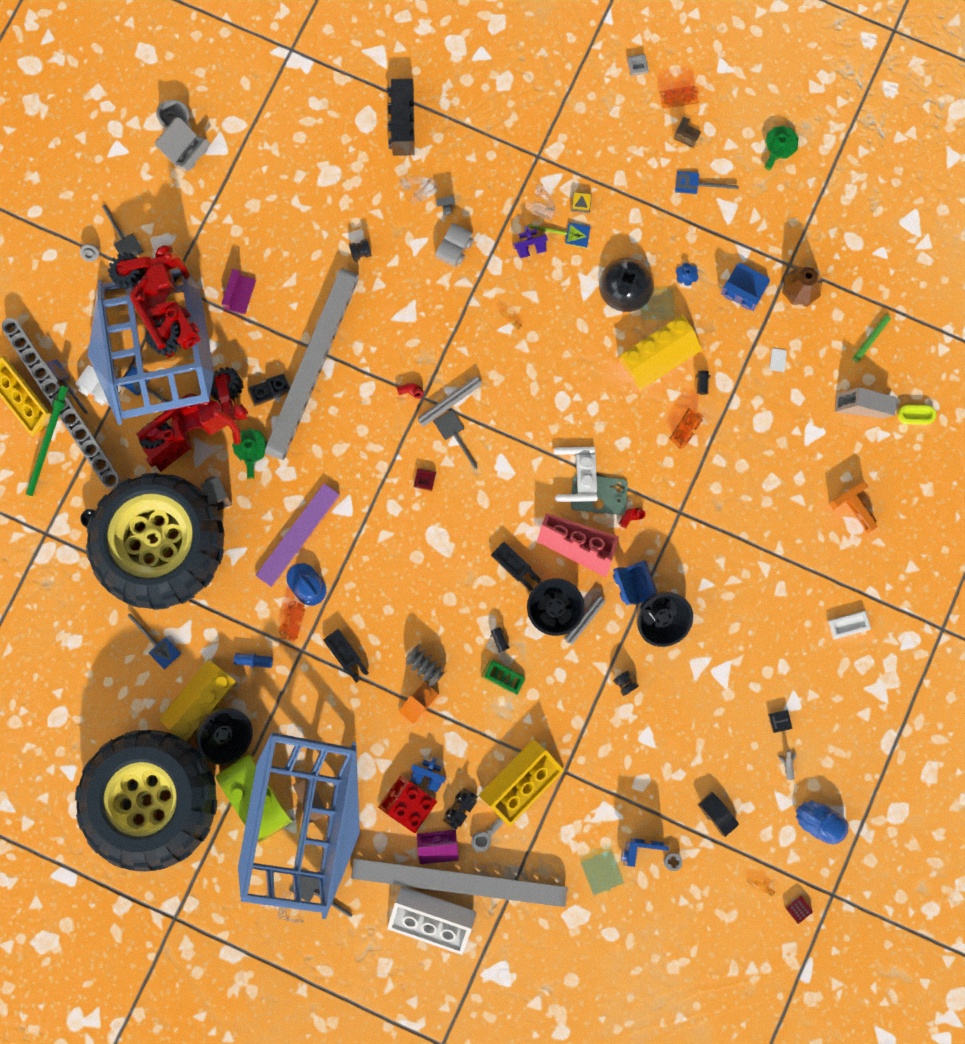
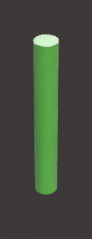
(871, 338)

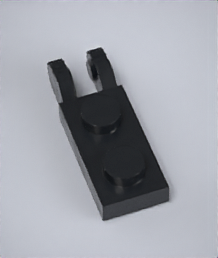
(514, 565)
(344, 653)

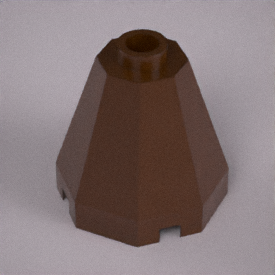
(802, 286)

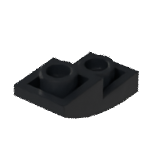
(268, 390)
(718, 813)

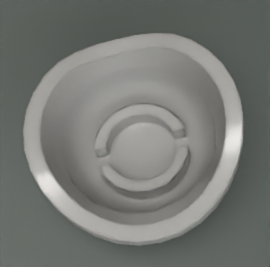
(169, 110)

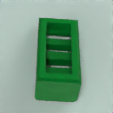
(486, 675)

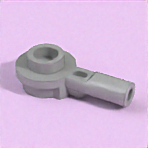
(481, 840)

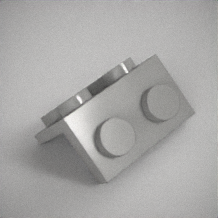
(181, 145)

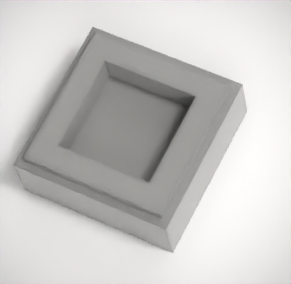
(637, 65)

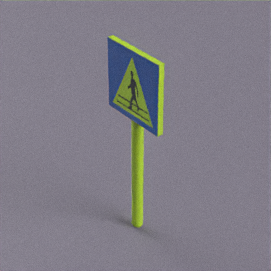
(576, 234)

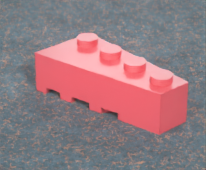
(579, 543)

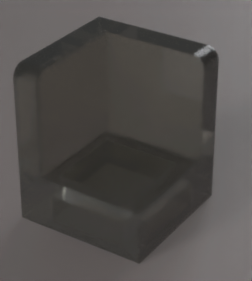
(686, 133)

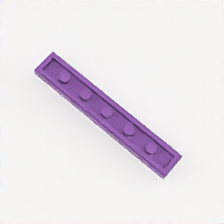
(297, 535)

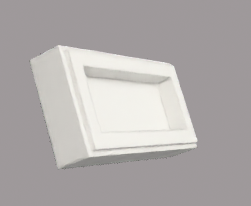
(849, 625)

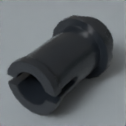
(703, 382)
(499, 639)

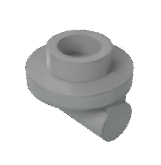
(89, 252)

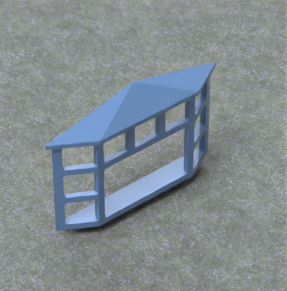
(102, 355)
(341, 829)

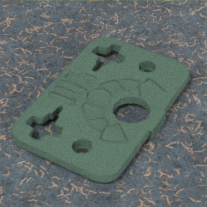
(606, 494)

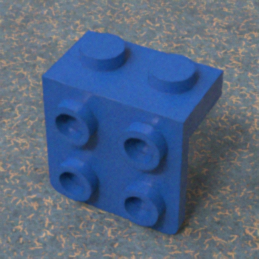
(745, 286)
(634, 582)
(629, 854)

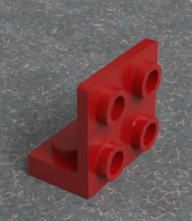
(407, 804)

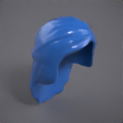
(822, 822)

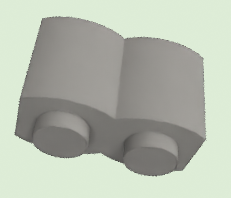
(454, 245)

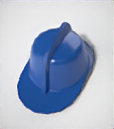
(306, 584)

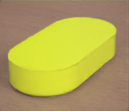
(916, 414)

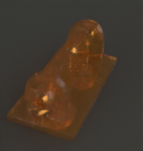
(679, 97)
(683, 431)
(292, 614)

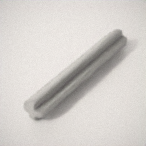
(449, 401)

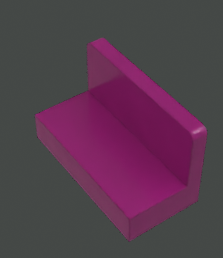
(238, 292)
(437, 847)

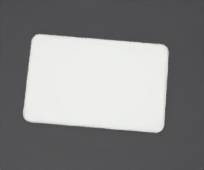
(778, 360)

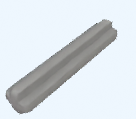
(589, 614)

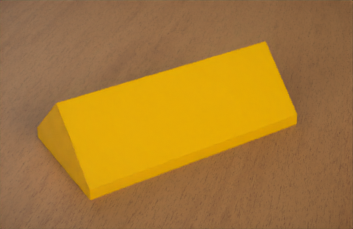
(22, 399)

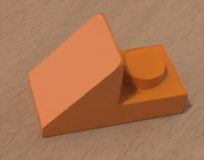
(418, 702)

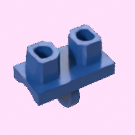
(419, 772)

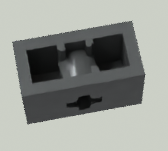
(216, 493)

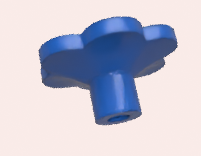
(684, 277)

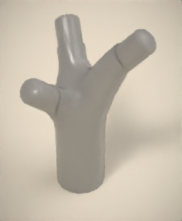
(788, 763)

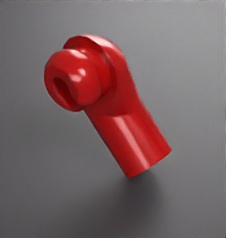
(412, 389)
(631, 515)

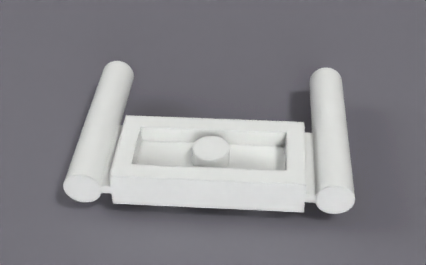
(585, 474)

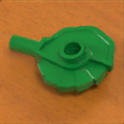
(781, 143)
(250, 449)

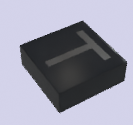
(780, 721)

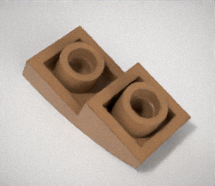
(301, 790)

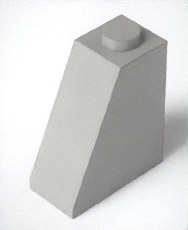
(865, 403)

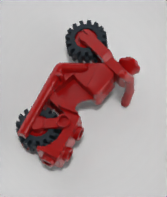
(151, 295)
(167, 443)

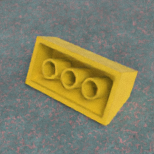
(660, 352)
(199, 697)
(521, 782)

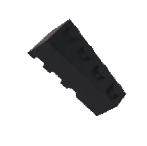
(402, 117)

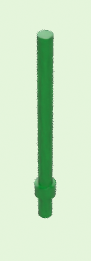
(58, 405)

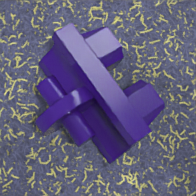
(522, 246)

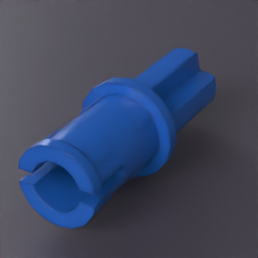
(253, 660)

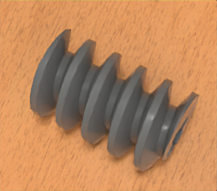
(425, 666)

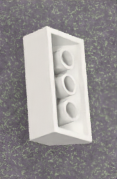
(431, 920)

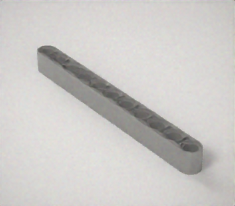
(312, 364)
(69, 410)
(459, 882)

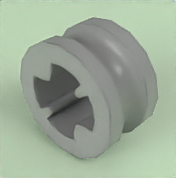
(668, 866)

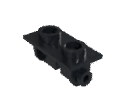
(464, 800)

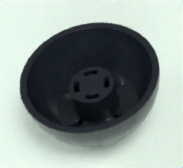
(630, 293)
(553, 596)
(665, 627)
(224, 735)

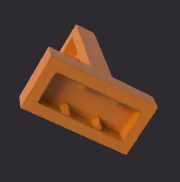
(857, 506)

